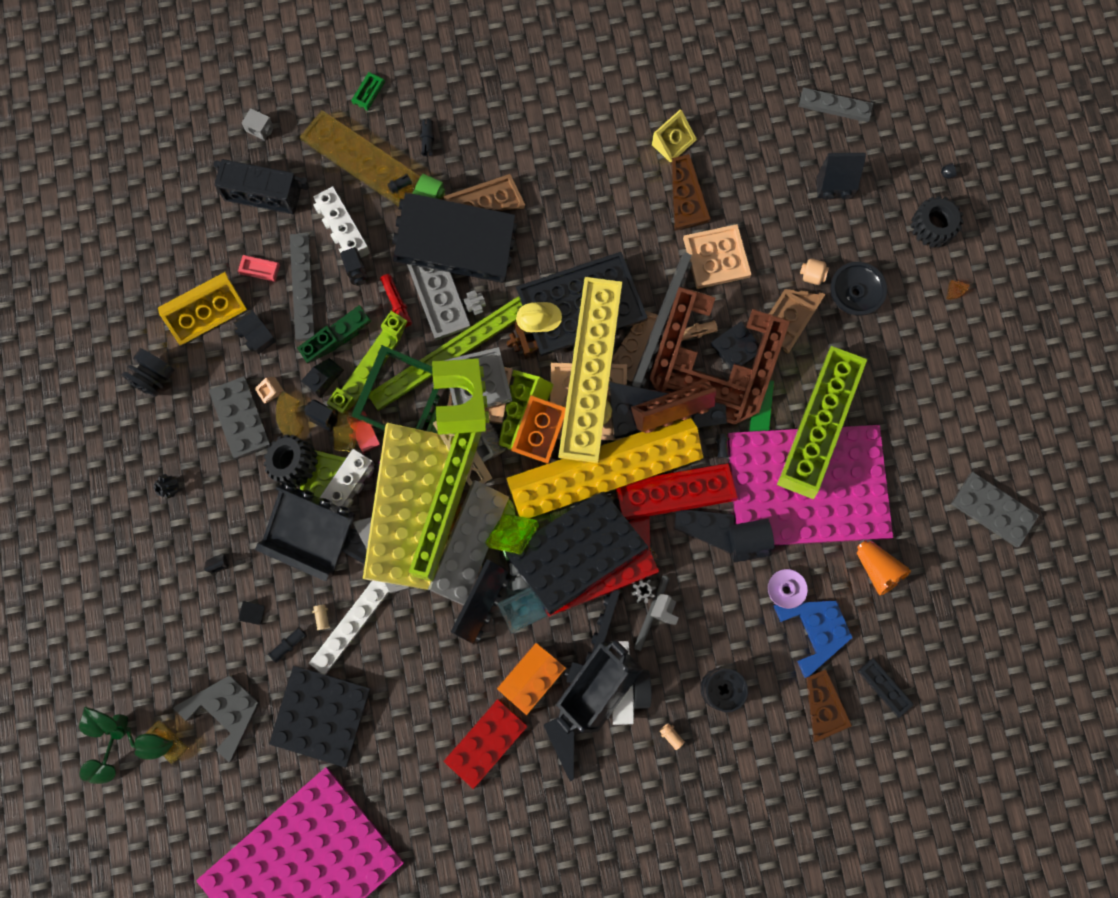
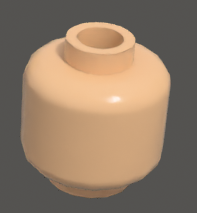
(814, 271)

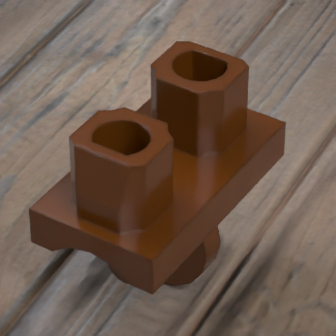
(528, 347)

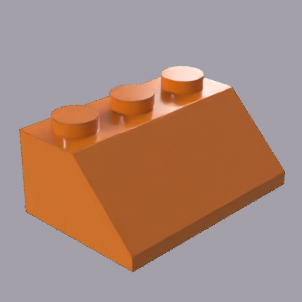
(539, 429)
(531, 678)

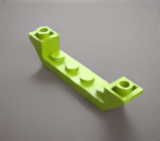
(390, 336)

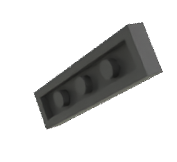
(835, 105)

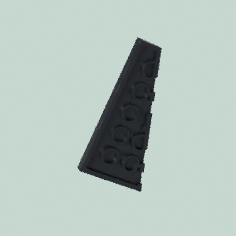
(625, 396)

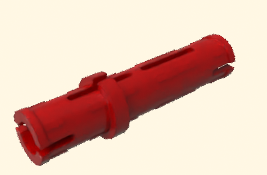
(398, 306)

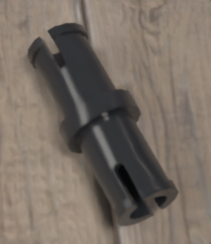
(427, 137)
(287, 644)

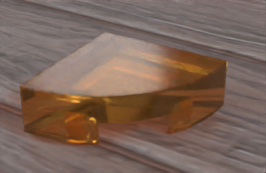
(956, 289)

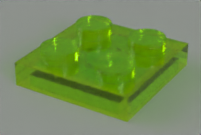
(512, 533)

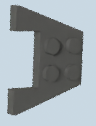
(229, 706)

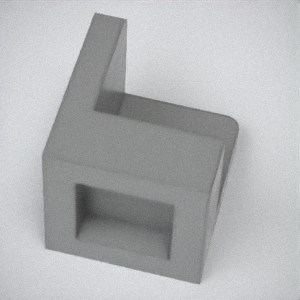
(663, 609)

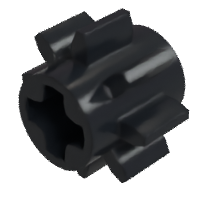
(166, 486)

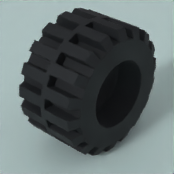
(943, 210)
(280, 455)

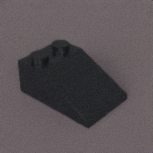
(840, 175)

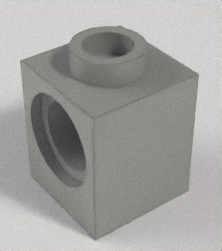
(257, 124)

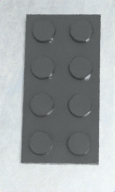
(239, 418)
(994, 509)

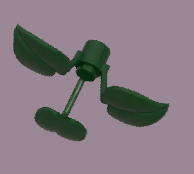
(95, 724)

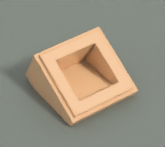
(269, 389)

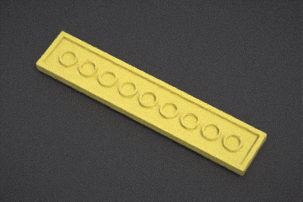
(590, 370)

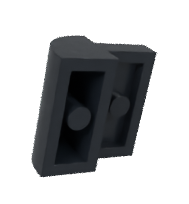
(751, 540)

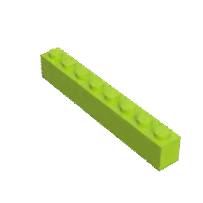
(444, 505)

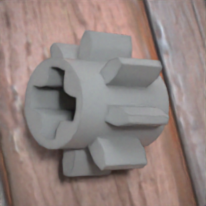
(474, 302)
(649, 589)

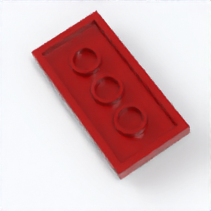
(485, 744)

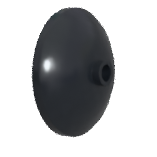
(865, 281)

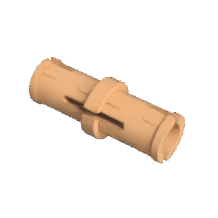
(699, 330)

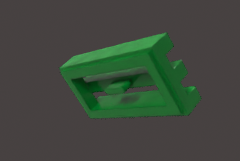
(361, 103)

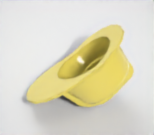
(539, 317)

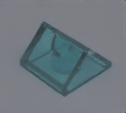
(521, 610)

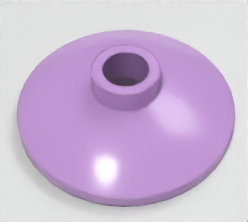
(794, 582)

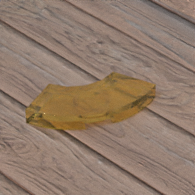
(286, 415)

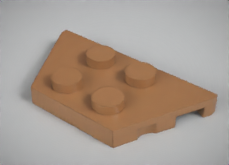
(797, 309)

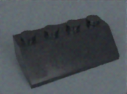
(480, 602)

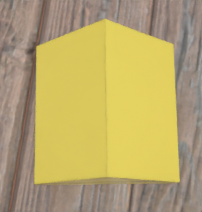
(673, 136)

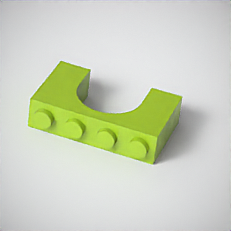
(467, 416)

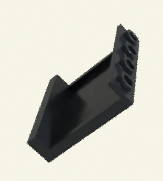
(306, 531)

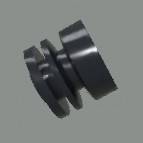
(148, 372)
(735, 686)

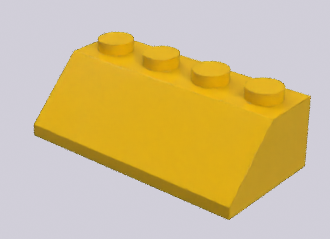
(202, 308)

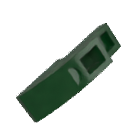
(333, 337)

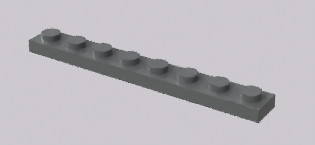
(658, 329)

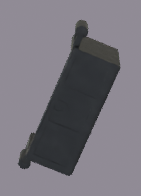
(258, 186)
(598, 688)

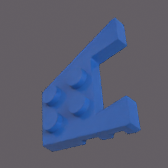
(824, 627)

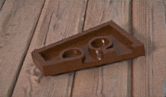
(825, 707)

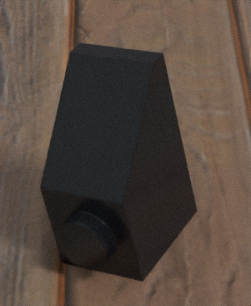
(322, 377)

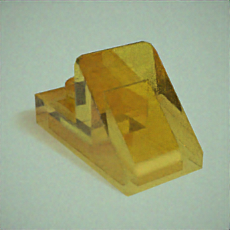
(345, 432)

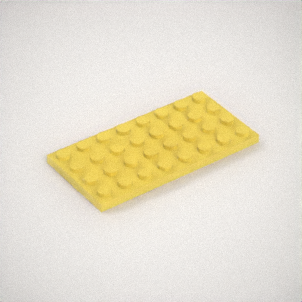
(403, 496)

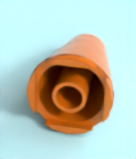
(881, 567)

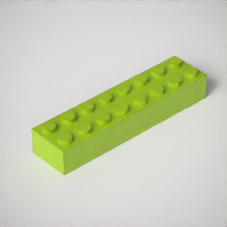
(822, 422)

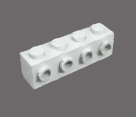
(339, 222)
(349, 479)

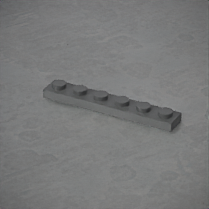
(302, 286)

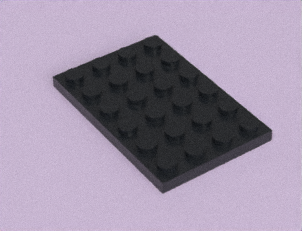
(566, 291)
(577, 552)

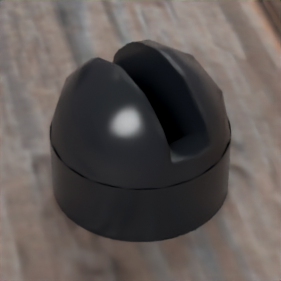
(949, 171)

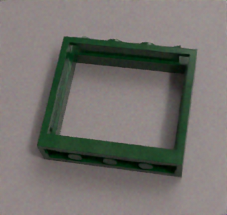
(383, 352)

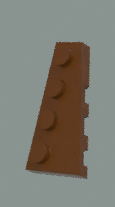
(687, 195)

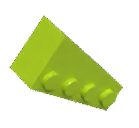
(521, 390)

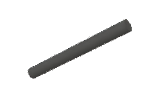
(649, 619)

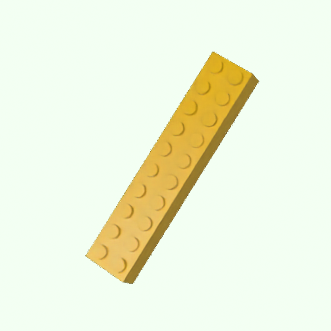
(617, 466)

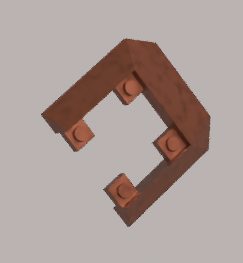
(746, 386)

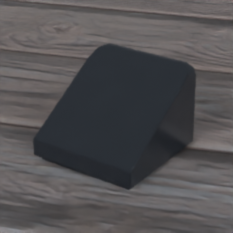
(216, 563)
(251, 613)

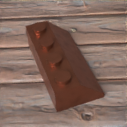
(674, 406)

